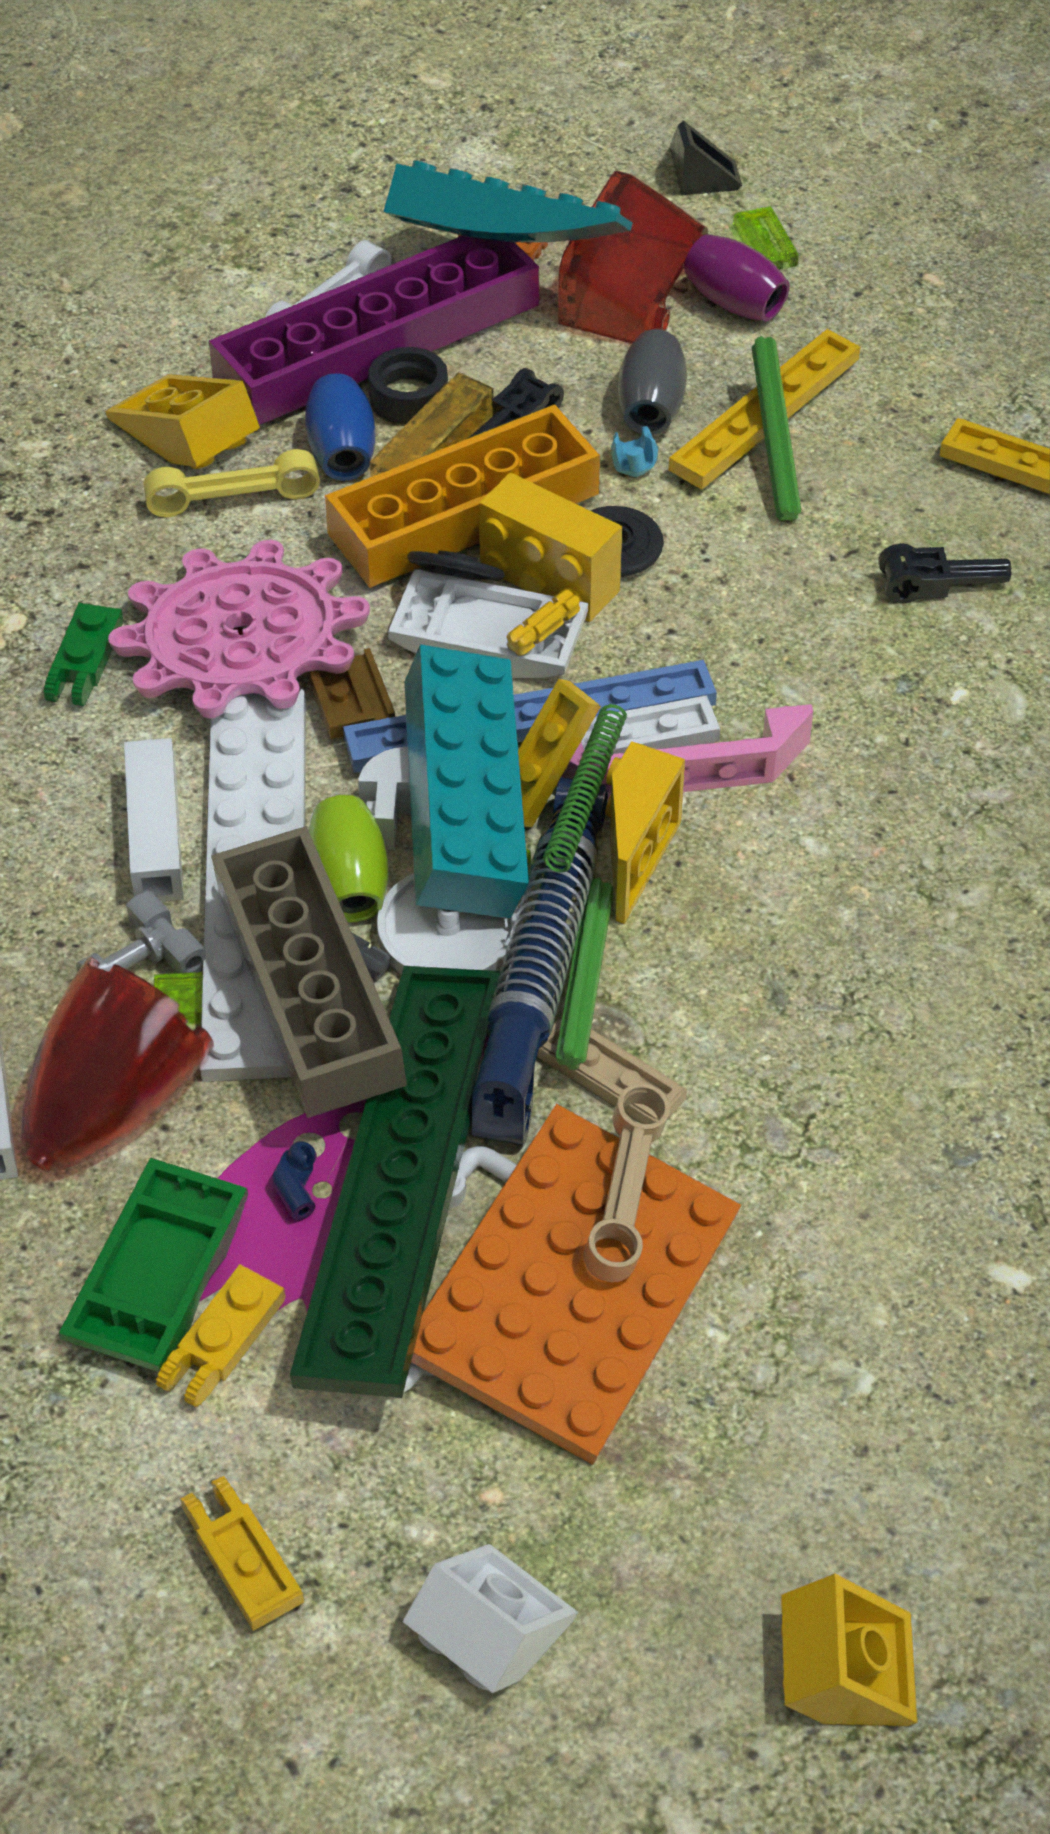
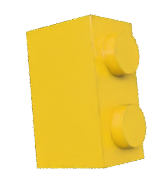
(847, 1655)

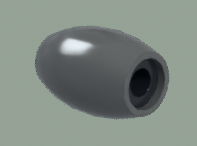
(652, 381)

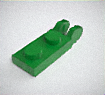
(83, 652)

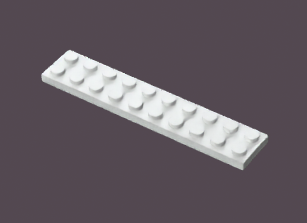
(252, 796)

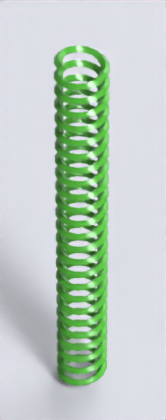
(577, 783)

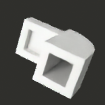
(386, 790)

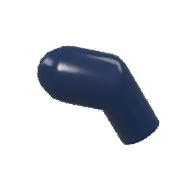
(291, 1177)

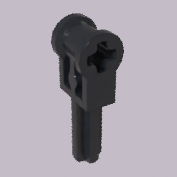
(520, 398)
(930, 574)

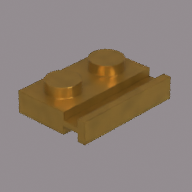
(352, 695)

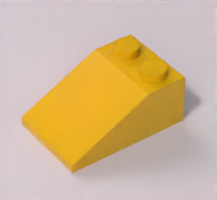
(188, 418)
(643, 818)

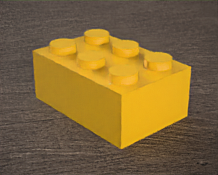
(550, 543)

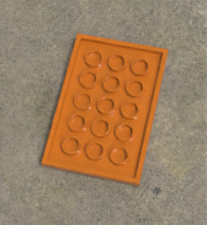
(527, 1318)

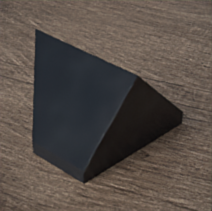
(701, 164)

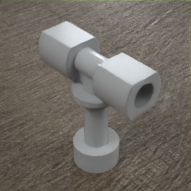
(155, 939)

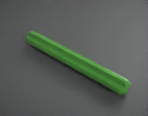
(776, 429)
(585, 976)

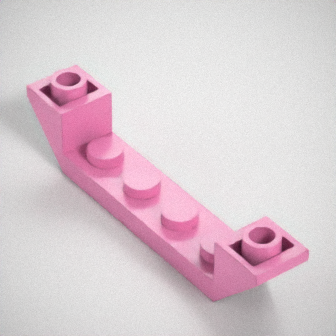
(735, 762)

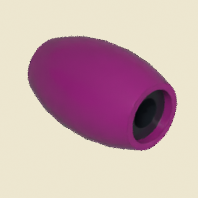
(736, 277)

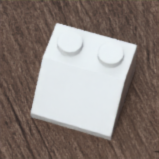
(487, 1617)

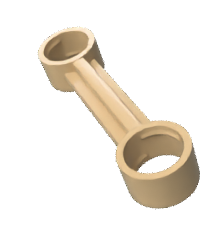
(626, 1182)

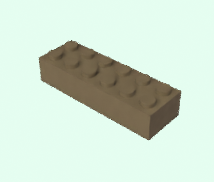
(309, 972)

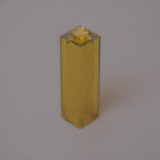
(444, 421)

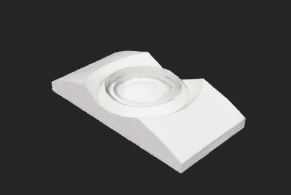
(476, 620)

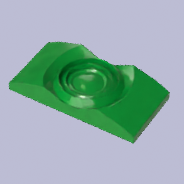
(155, 1265)

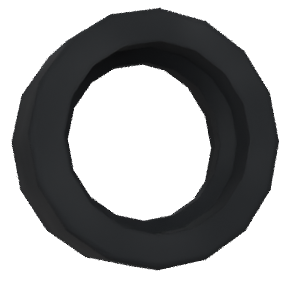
(404, 364)

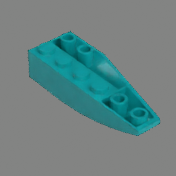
(494, 210)

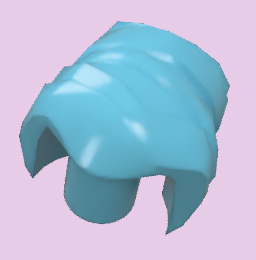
(635, 456)

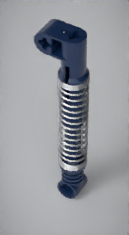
(521, 1011)

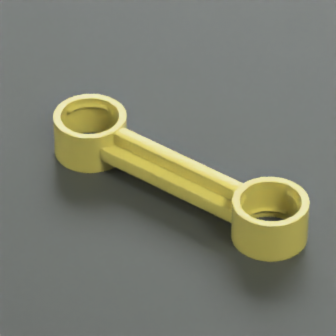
(231, 483)

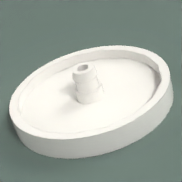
(439, 936)

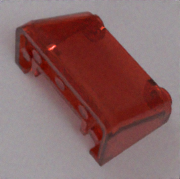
(622, 279)

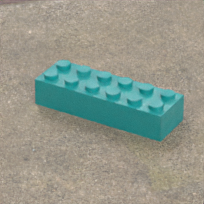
(465, 783)

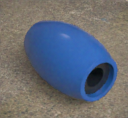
(340, 427)

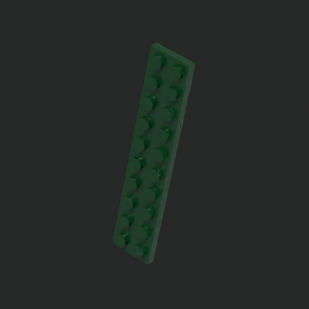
(397, 1191)

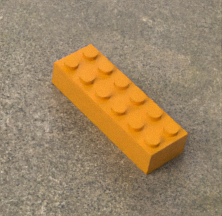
(437, 497)

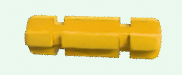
(543, 622)

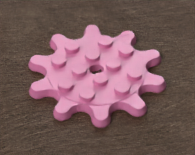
(194, 621)

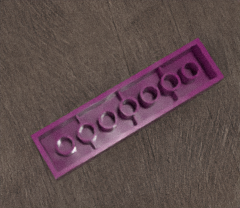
(407, 304)

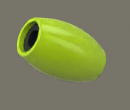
(351, 854)

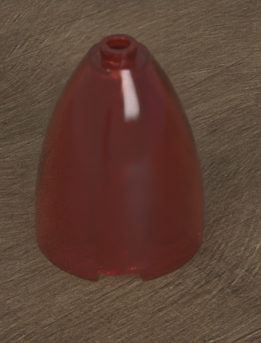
(105, 1066)

